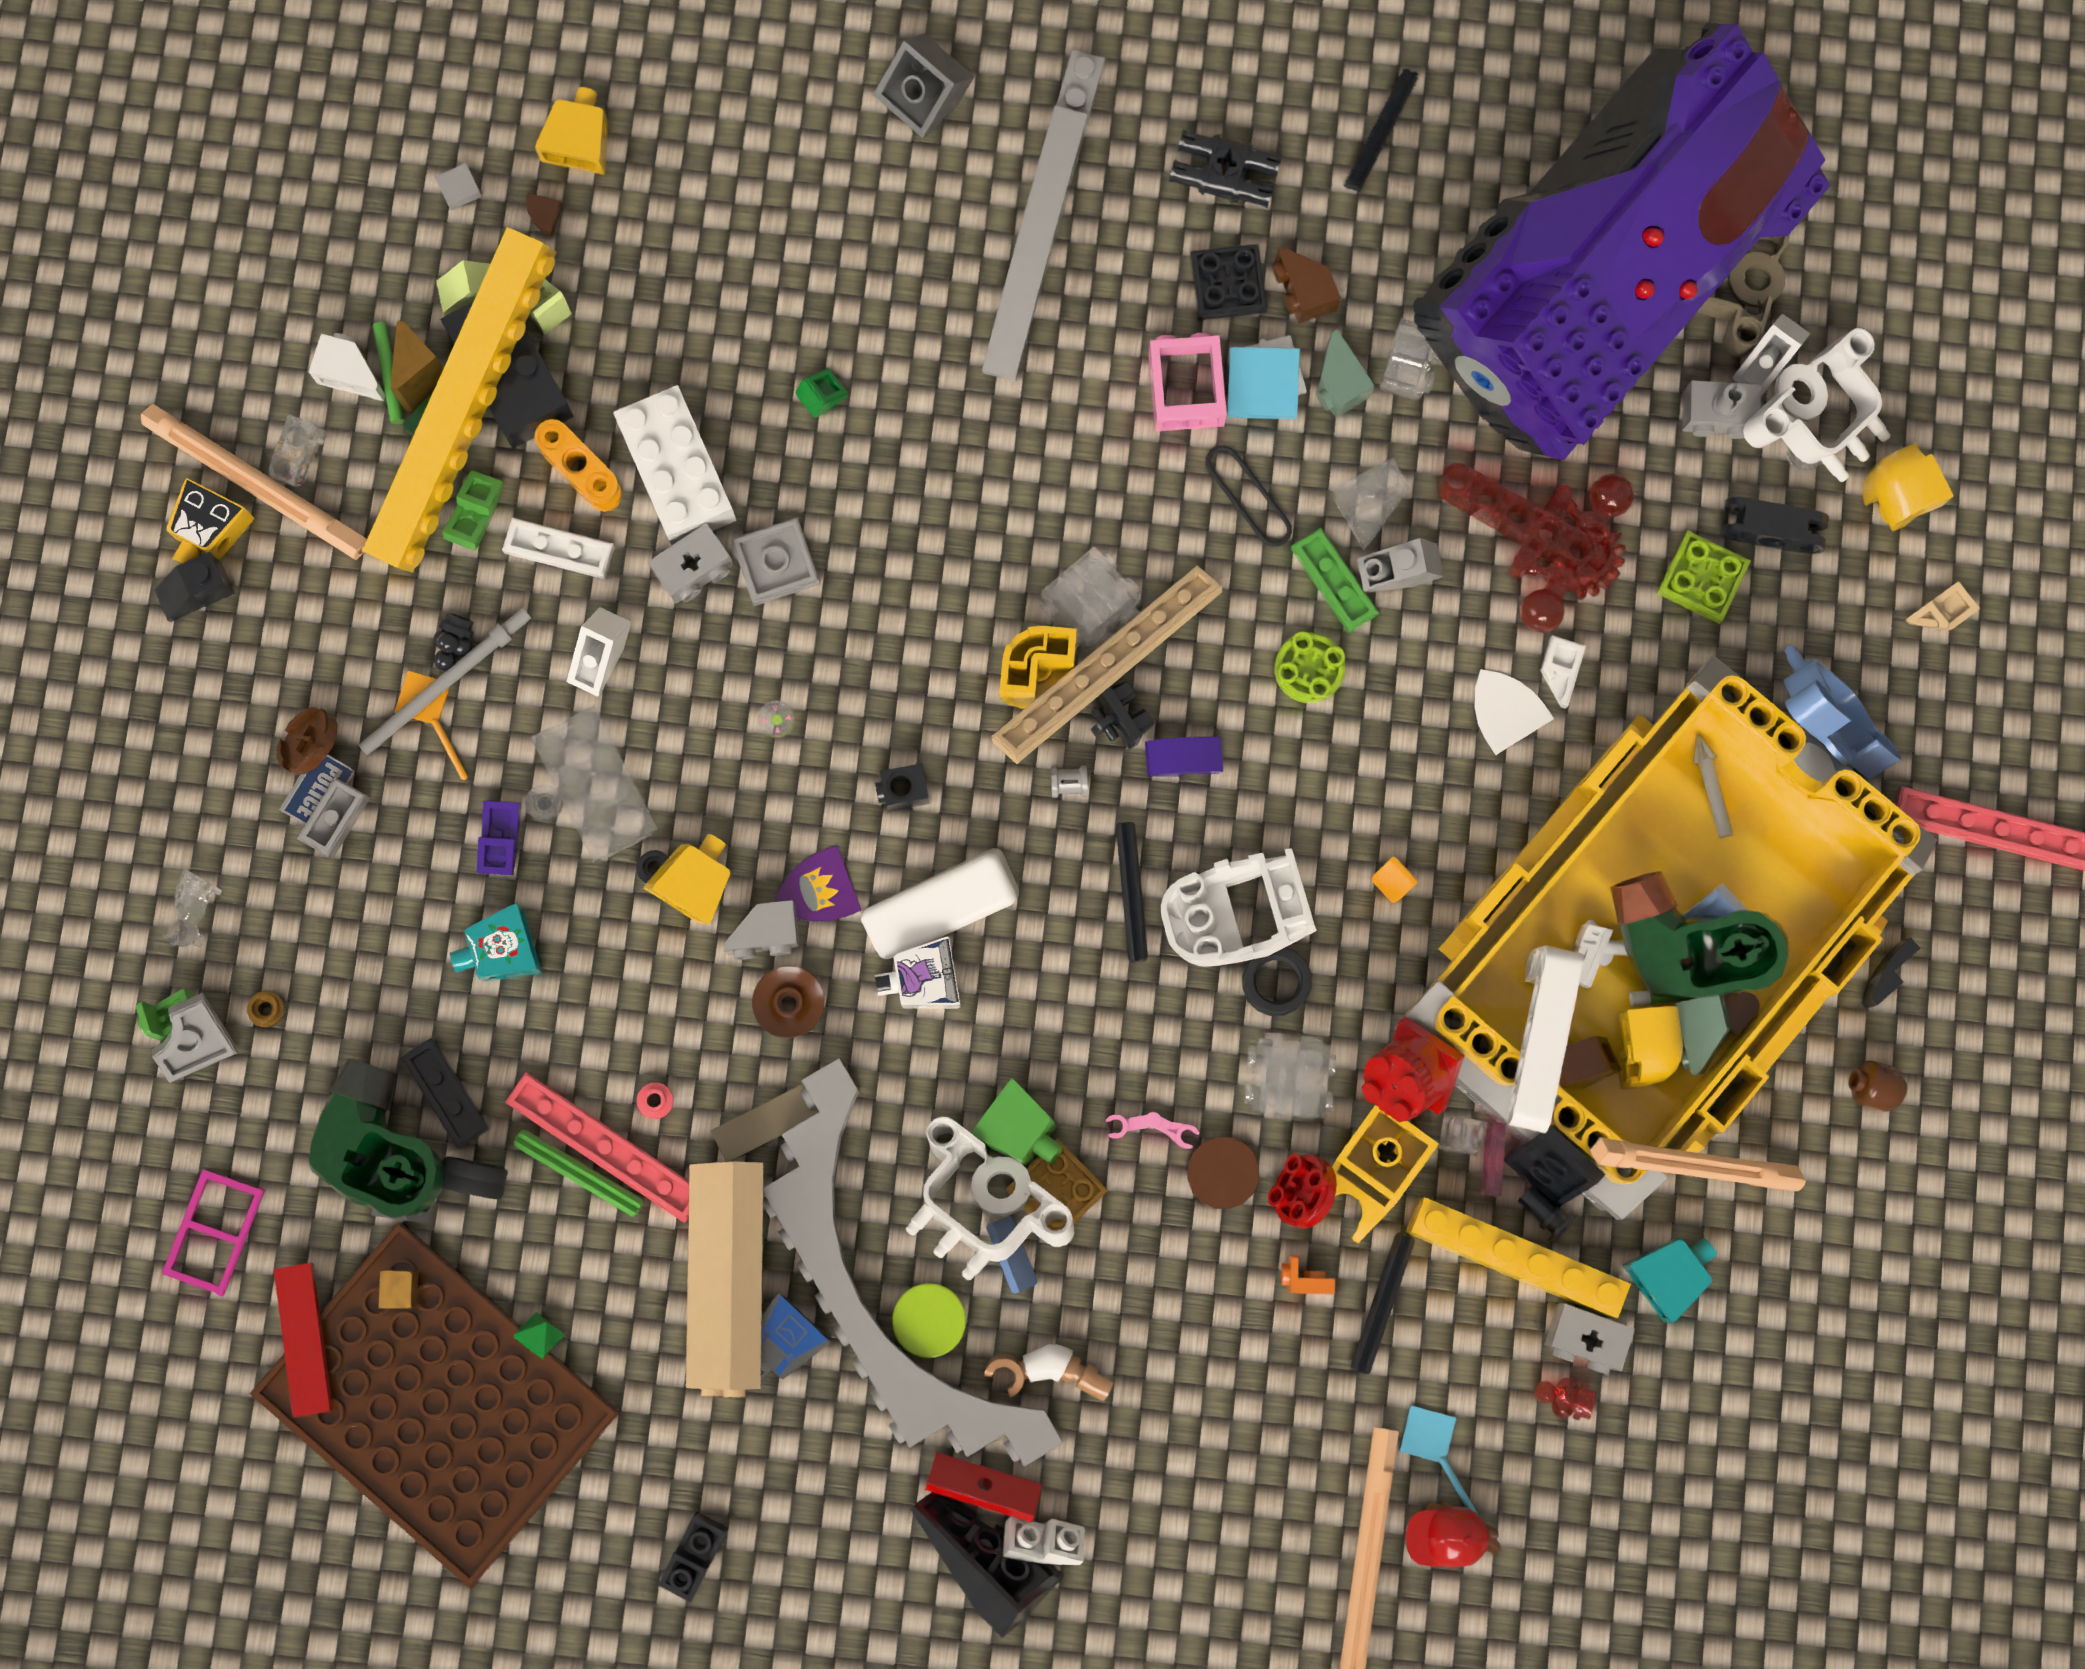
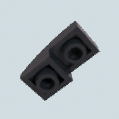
(693, 1557)

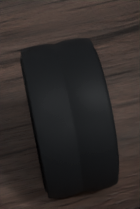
(473, 1178)

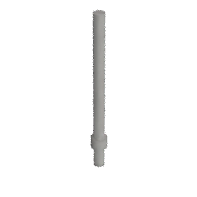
(497, 637)

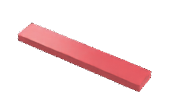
(1993, 828)
(602, 1145)

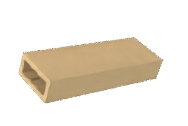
(724, 1278)

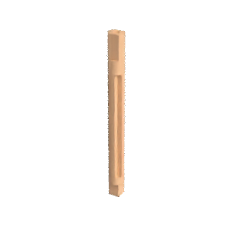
(254, 481)
(1752, 1172)
(1369, 1548)

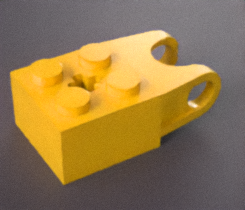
(1378, 1183)

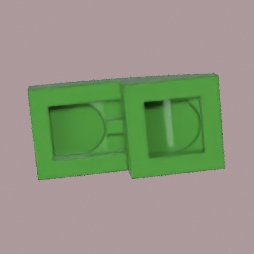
(474, 510)

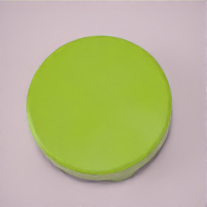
(1309, 667)
(929, 1320)

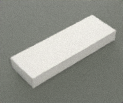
(558, 548)

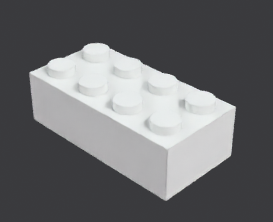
(674, 464)

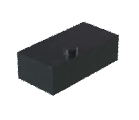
(524, 392)

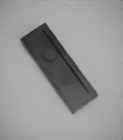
(445, 1093)

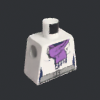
(923, 977)

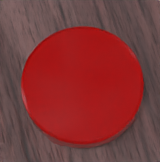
(1304, 1191)

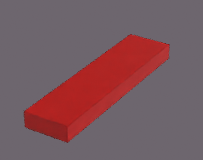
(303, 1340)

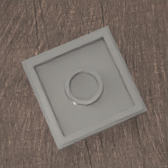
(775, 561)

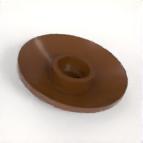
(774, 989)

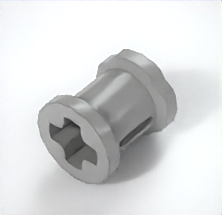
(1058, 775)

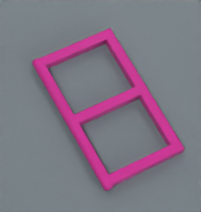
(188, 1222)

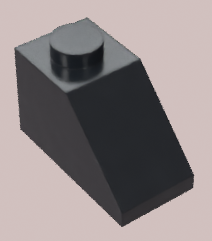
(193, 586)

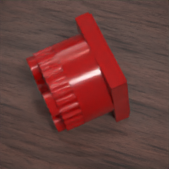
(1412, 1073)

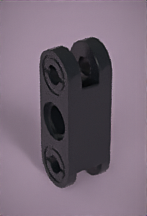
(1775, 525)

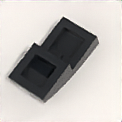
(1884, 978)

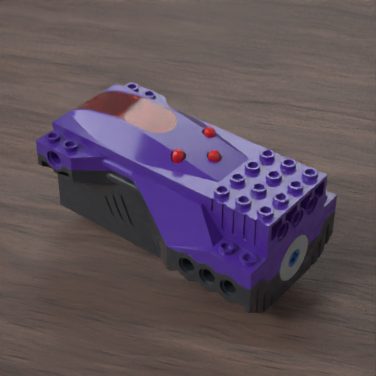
(1621, 241)

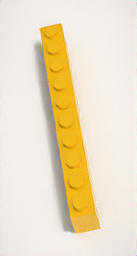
(460, 400)

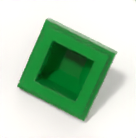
(539, 1335)

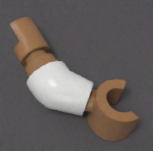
(1052, 1363)

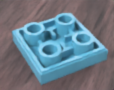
(1263, 383)

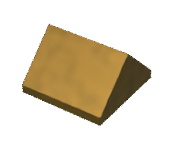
(413, 369)

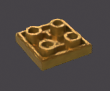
(1067, 1182)

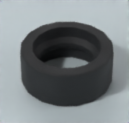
(1270, 1008)

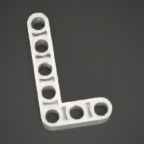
(1542, 1053)

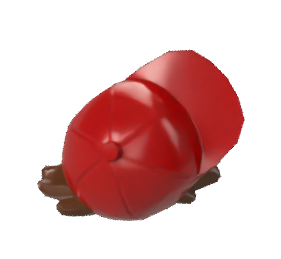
(1449, 1536)

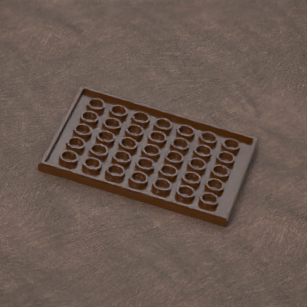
(442, 1409)

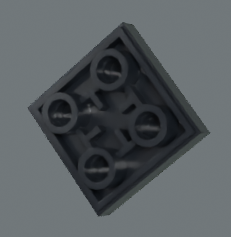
(1228, 282)

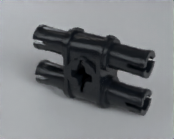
(1232, 184)

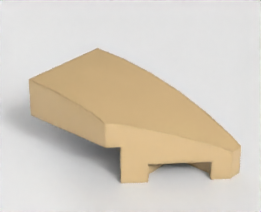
(1945, 610)

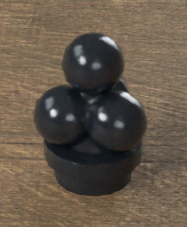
(452, 639)

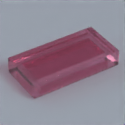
(1493, 1160)

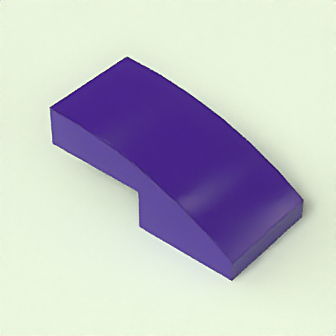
(1183, 756)
(499, 837)

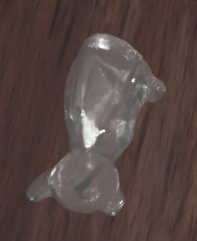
(191, 902)

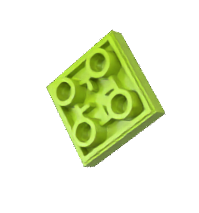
(1703, 577)

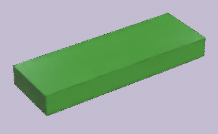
(1334, 580)

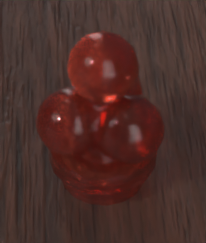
(1567, 1398)

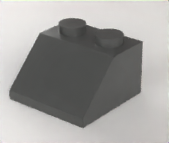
(923, 84)

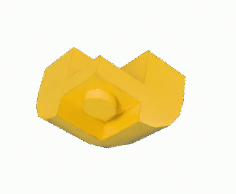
(1906, 486)
(1035, 663)
(1650, 1046)

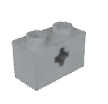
(697, 547)
(1610, 1336)

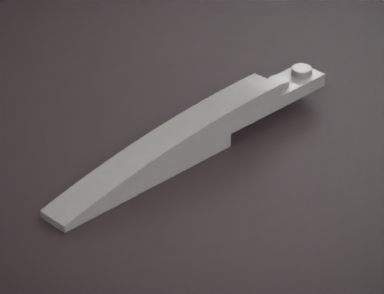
(1043, 215)

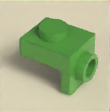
(155, 1019)

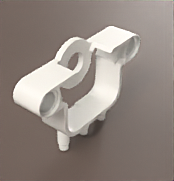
(1778, 415)
(1036, 1222)

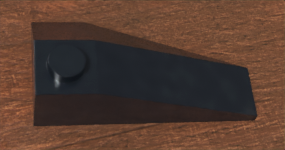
(996, 1586)

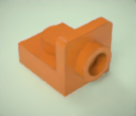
(1312, 1283)

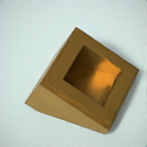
(398, 1289)

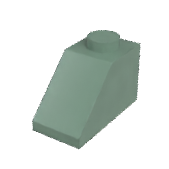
(1342, 378)

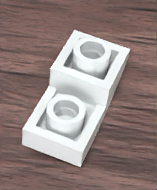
(1044, 1543)

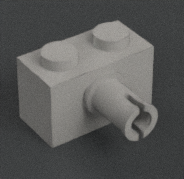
(1719, 407)

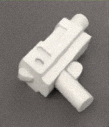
(1596, 949)

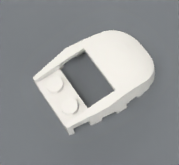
(1202, 919)

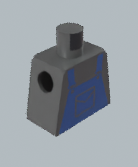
(787, 1338)

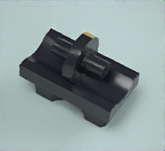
(1129, 727)

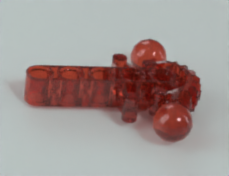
(1543, 608)

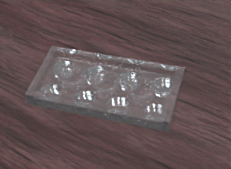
(594, 784)

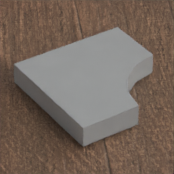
(194, 1039)

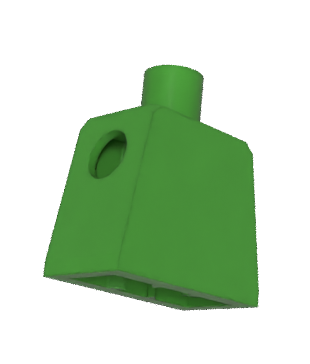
(1018, 1127)

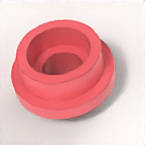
(666, 1100)

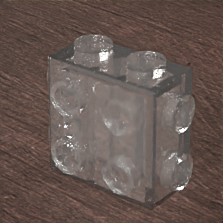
(1092, 598)
(1290, 1077)

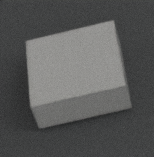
(458, 186)

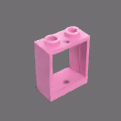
(1191, 415)

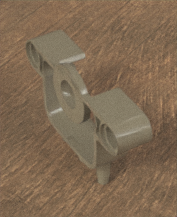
(1736, 316)

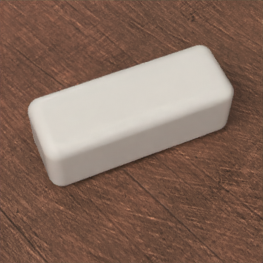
(941, 904)

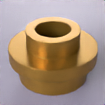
(256, 1003)

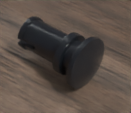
(1545, 1212)

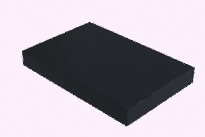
(1553, 1166)

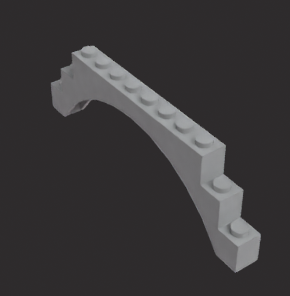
(911, 1394)

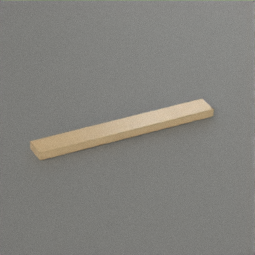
(1106, 664)

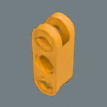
(570, 449)

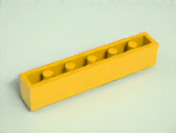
(1518, 1258)

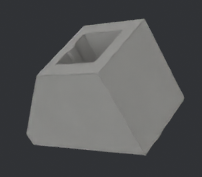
(1401, 566)
(765, 928)

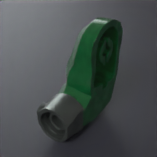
(363, 1155)

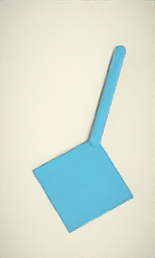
(1429, 1437)

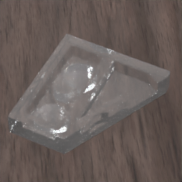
(1371, 499)

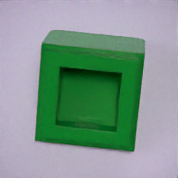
(820, 392)

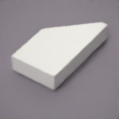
(1562, 667)

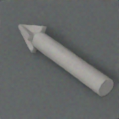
(1704, 756)

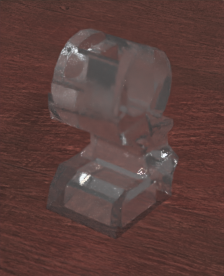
(1463, 1135)

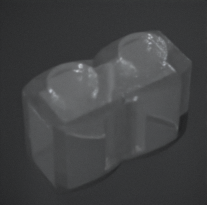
(1408, 363)

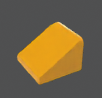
(1394, 880)

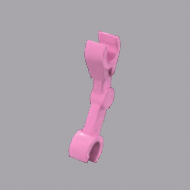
(1153, 1121)

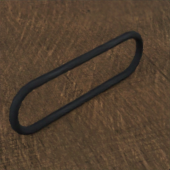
(1237, 504)

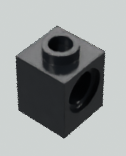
(914, 776)

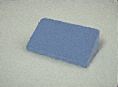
(1017, 1266)

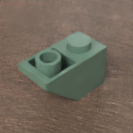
(1704, 1031)

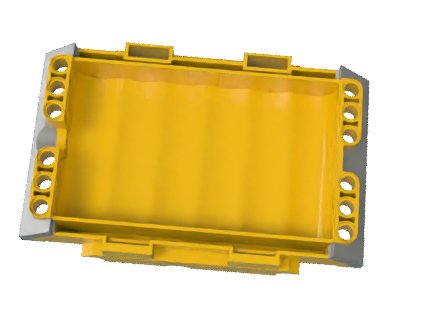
(1791, 855)

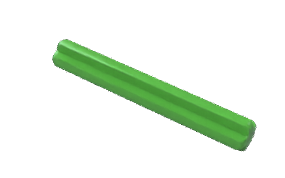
(578, 1172)

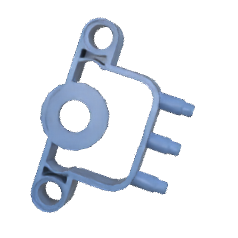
(1836, 716)

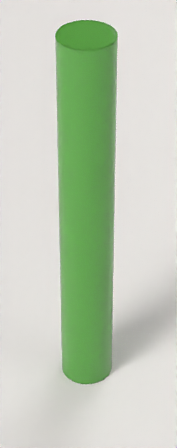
(386, 362)

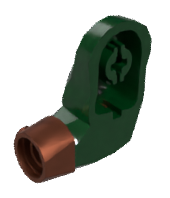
(1699, 953)

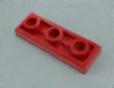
(966, 1480)

